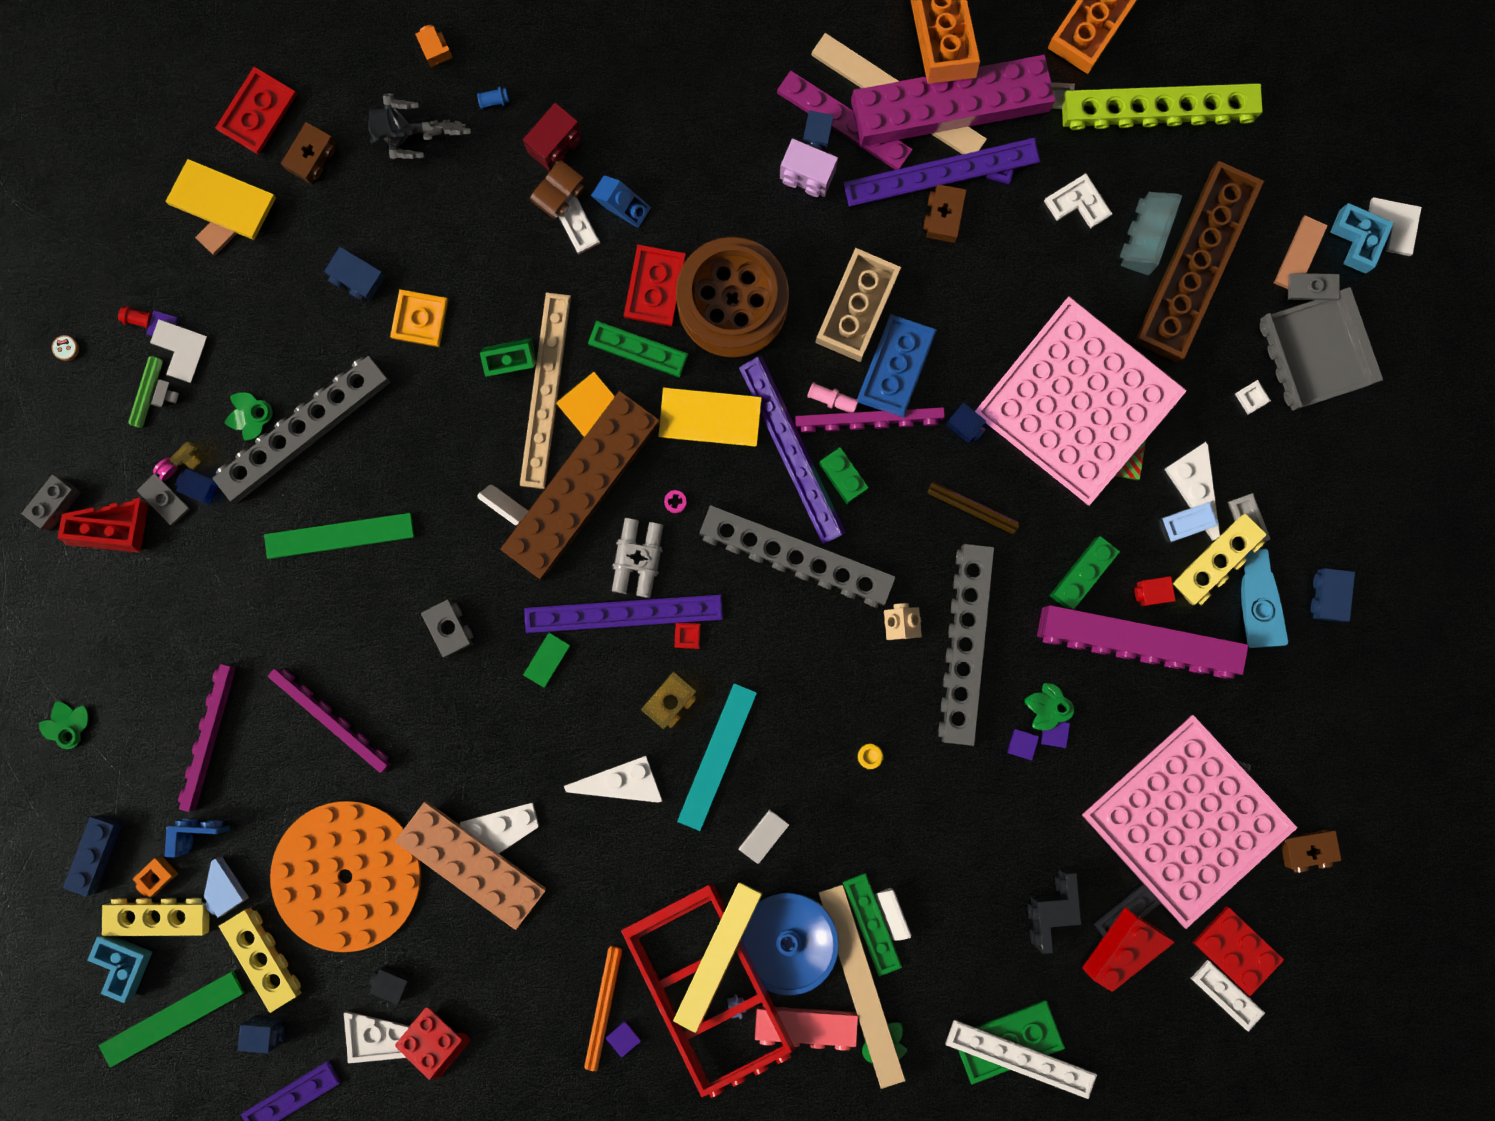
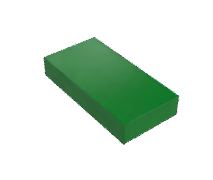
(546, 660)

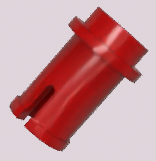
(133, 316)

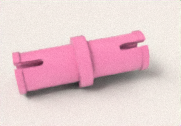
(832, 398)

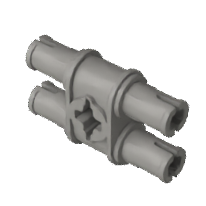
(650, 550)

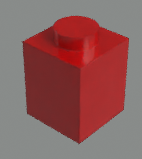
(1155, 591)

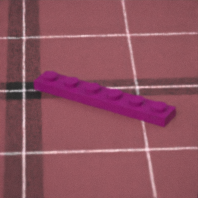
(812, 98)
(857, 421)
(338, 726)
(204, 746)

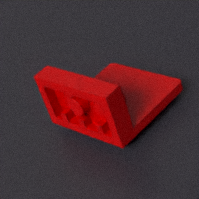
(431, 1044)

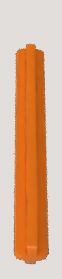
(603, 1008)

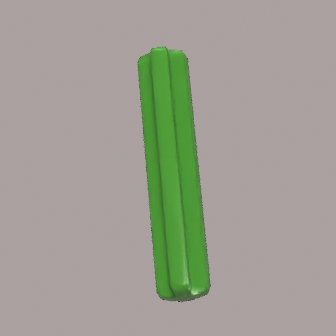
(145, 392)

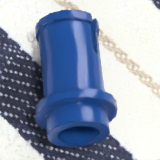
(493, 98)

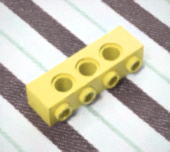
(1243, 528)
(116, 922)
(247, 953)

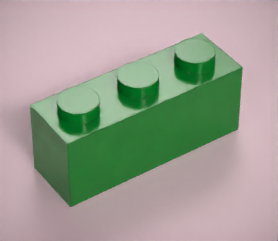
(1084, 573)

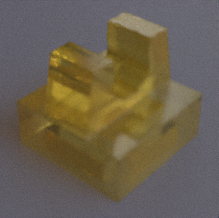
(185, 455)

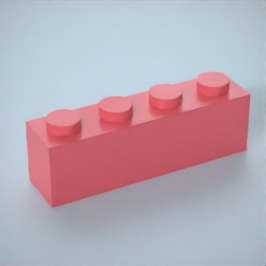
(809, 1027)

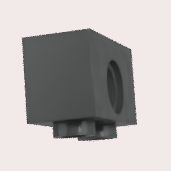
(51, 502)
(435, 620)

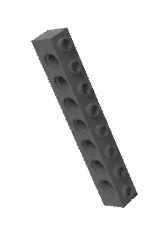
(296, 443)
(718, 518)
(982, 558)

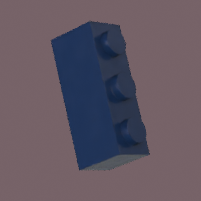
(92, 855)

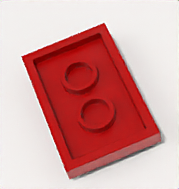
(256, 110)
(654, 285)
(1238, 951)

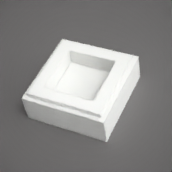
(1252, 397)

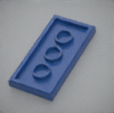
(896, 365)

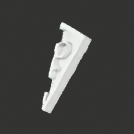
(1194, 481)
(627, 781)

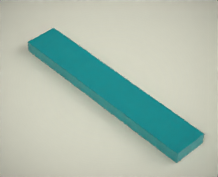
(716, 757)

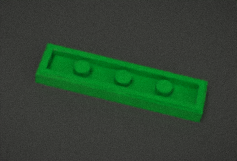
(638, 349)
(872, 924)

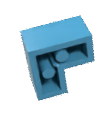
(1367, 235)
(126, 966)

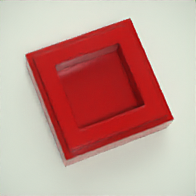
(687, 635)

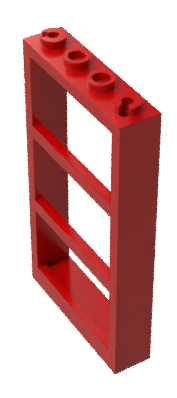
(657, 990)

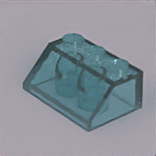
(1150, 231)

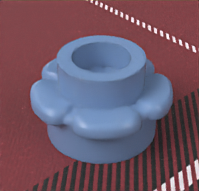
(733, 1002)

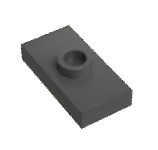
(1313, 286)
(163, 499)

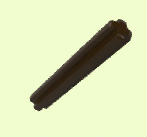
(973, 507)

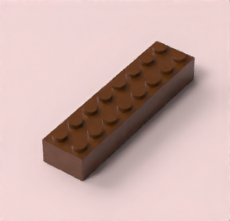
(1198, 262)
(580, 485)

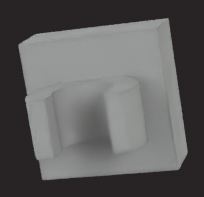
(161, 394)

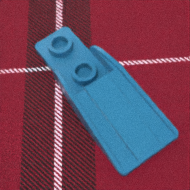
(1261, 603)

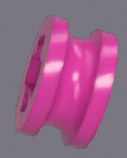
(165, 469)
(669, 496)

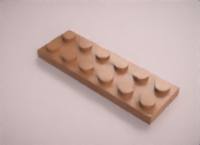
(470, 865)

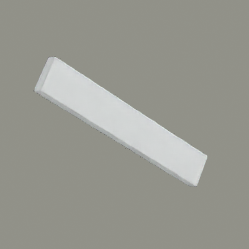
(1021, 1059)

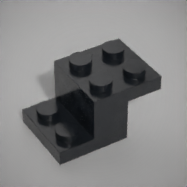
(1054, 910)

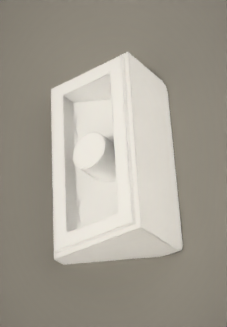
(503, 504)
(763, 836)
(892, 914)

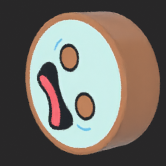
(65, 348)

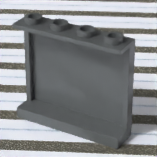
(1320, 350)

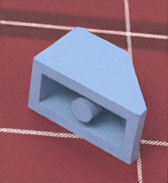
(222, 889)

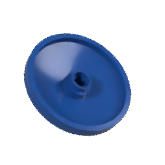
(791, 943)

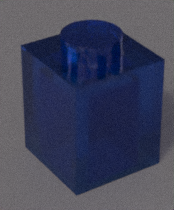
(967, 423)
(196, 486)

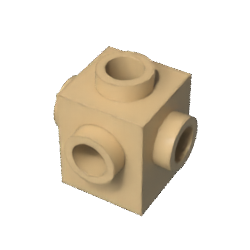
(902, 622)

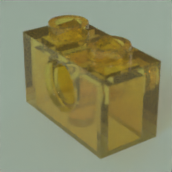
(672, 686)

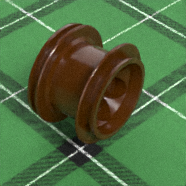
(739, 258)

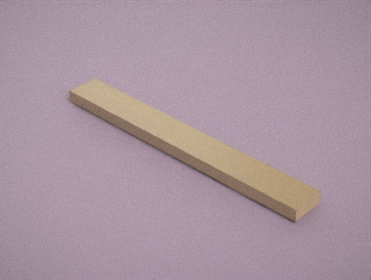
(867, 75)
(545, 391)
(863, 989)

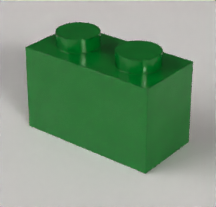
(508, 357)
(843, 476)

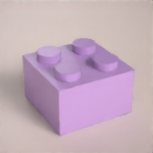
(808, 168)

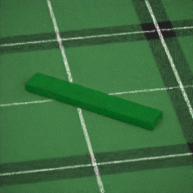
(339, 536)
(171, 1019)

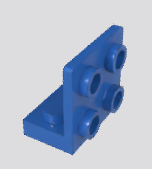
(179, 837)

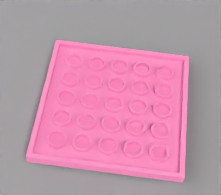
(1080, 401)
(1189, 821)

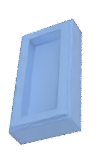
(1190, 521)

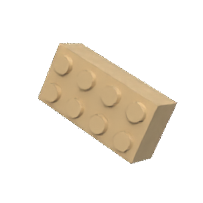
(858, 304)

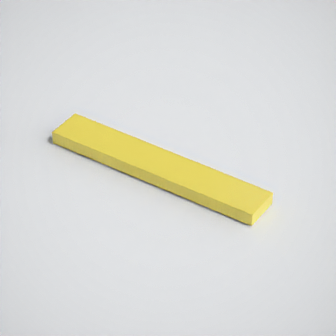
(717, 957)

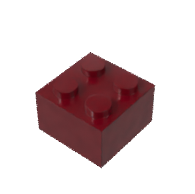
(553, 137)

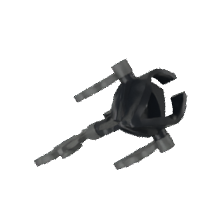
(393, 127)

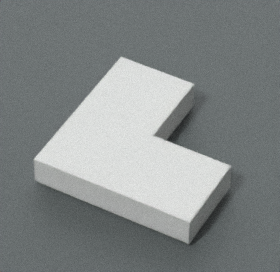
(1079, 195)
(1405, 219)
(186, 348)

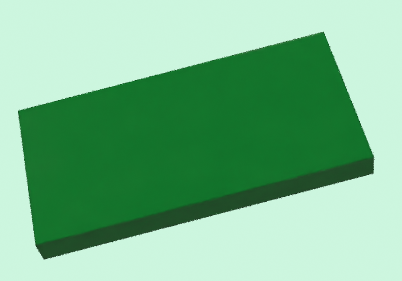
(1029, 1027)

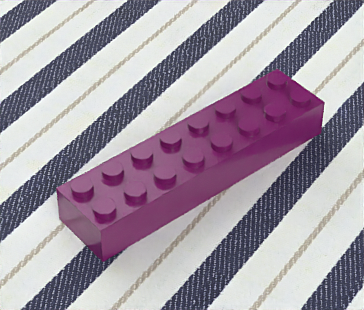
(922, 108)
(1142, 640)

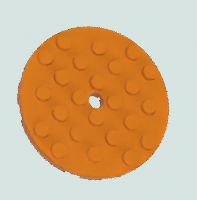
(308, 882)

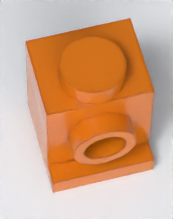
(433, 45)
(145, 881)

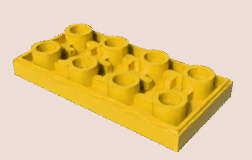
(220, 199)
(710, 416)

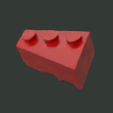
(106, 527)
(1125, 950)

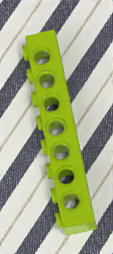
(1245, 95)

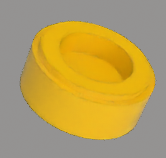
(870, 756)

